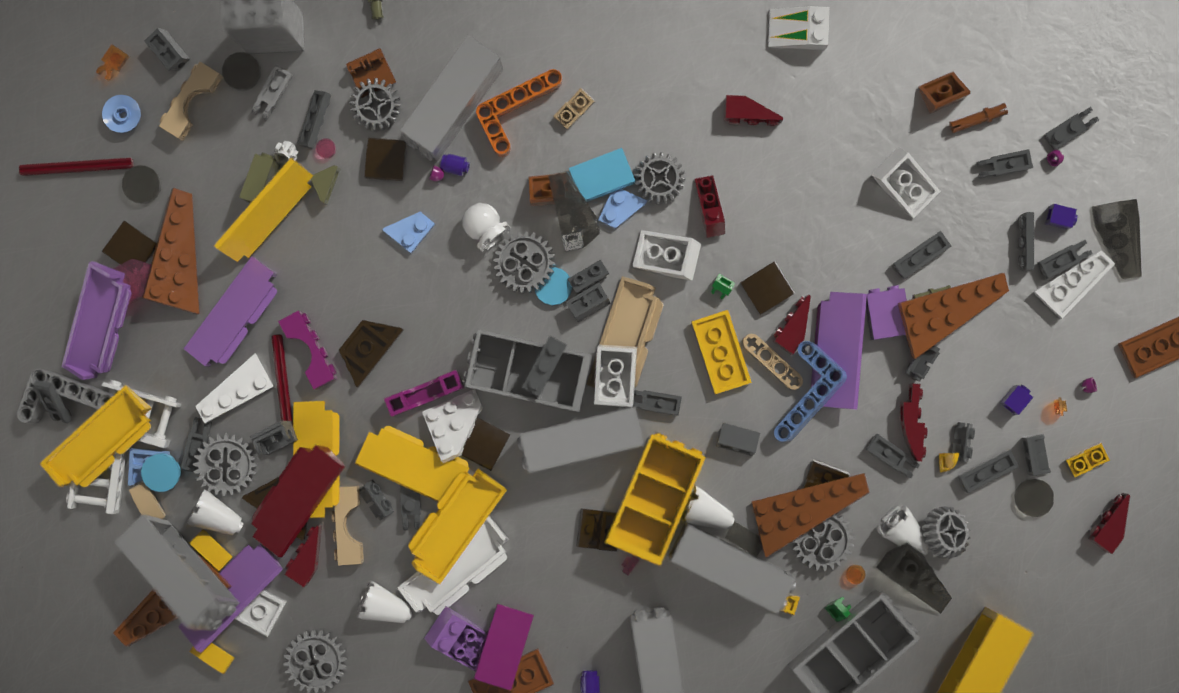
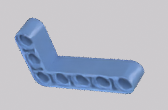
(813, 394)

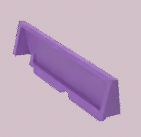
(227, 321)
(97, 322)
(841, 338)
(248, 575)

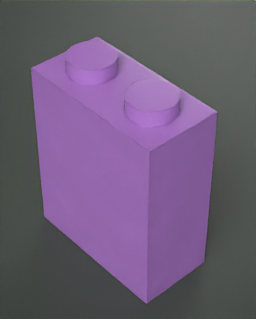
(883, 312)

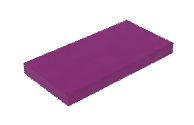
(503, 647)

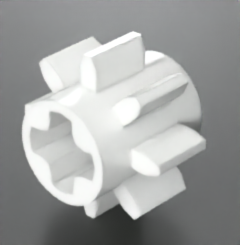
(284, 152)

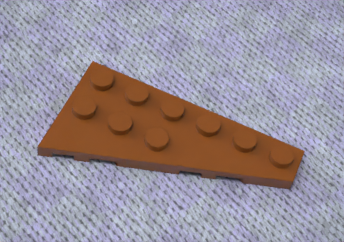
(173, 266)
(942, 312)
(797, 512)
(152, 614)

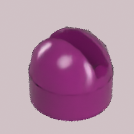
(1055, 153)
(436, 174)
(1090, 385)

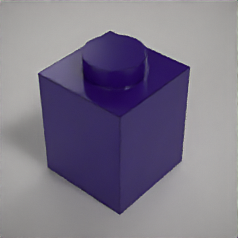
(1061, 216)
(1016, 399)

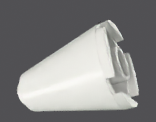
(706, 511)
(214, 515)
(902, 528)
(383, 605)

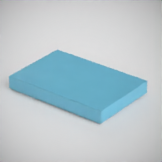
(602, 175)

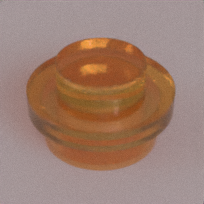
(1060, 406)
(855, 574)

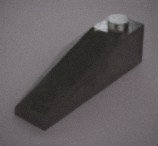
(575, 217)
(1120, 233)
(911, 571)

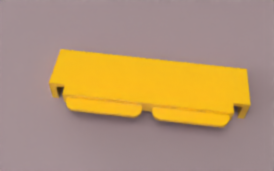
(265, 211)
(317, 427)
(94, 443)
(408, 463)
(454, 525)

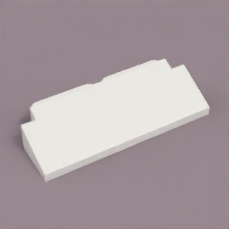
(476, 562)

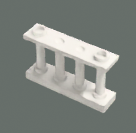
(158, 438)
(114, 485)

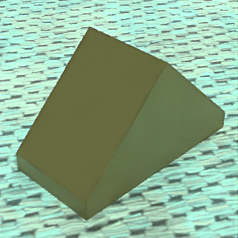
(325, 181)

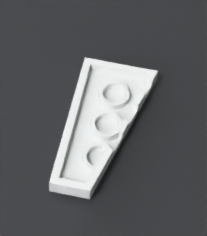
(1070, 287)
(237, 389)

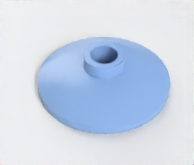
(112, 113)

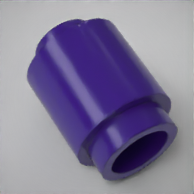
(454, 164)
(589, 682)

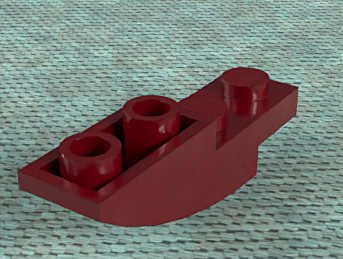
(913, 432)

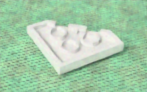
(453, 423)

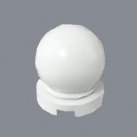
(483, 224)

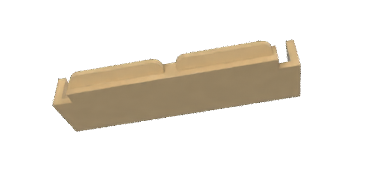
(631, 322)

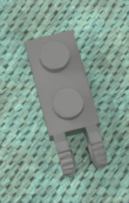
(272, 91)

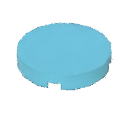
(556, 290)
(160, 472)

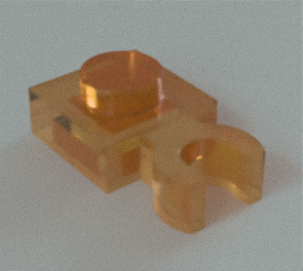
(113, 59)

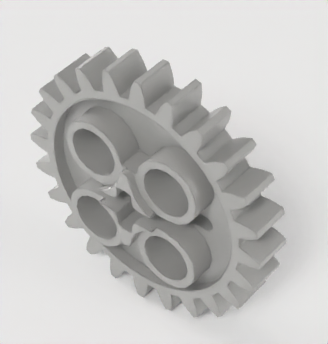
(514, 276)
(206, 464)
(838, 547)
(332, 656)

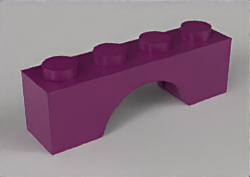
(297, 327)
(424, 393)

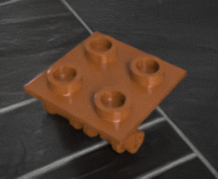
(370, 67)

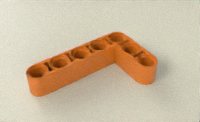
(513, 104)

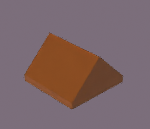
(943, 92)
(540, 191)

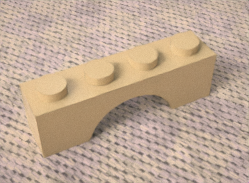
(201, 80)
(348, 549)

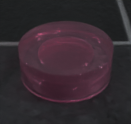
(326, 148)

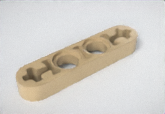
(770, 364)

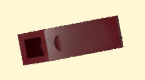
(744, 109)
(710, 206)
(795, 328)
(1111, 529)
(306, 562)

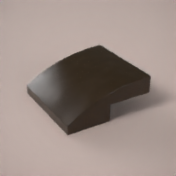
(385, 159)
(129, 244)
(767, 287)
(485, 444)
(823, 473)
(594, 529)

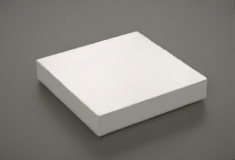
(262, 612)

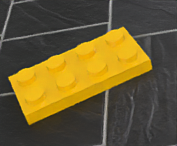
(721, 352)

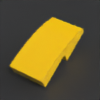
(1087, 459)
(211, 549)
(215, 657)

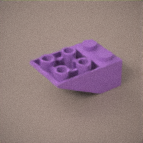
(457, 638)

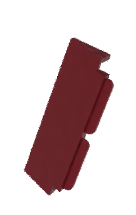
(295, 497)

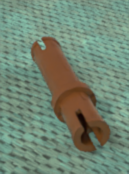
(978, 118)

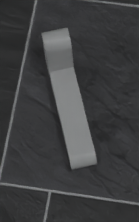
(66, 389)

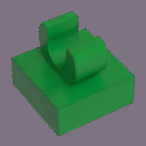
(723, 285)
(838, 610)

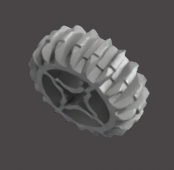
(358, 108)
(652, 172)
(946, 520)

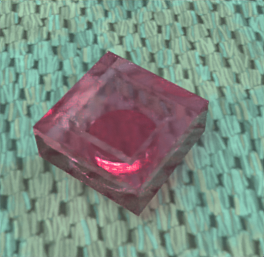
(629, 564)

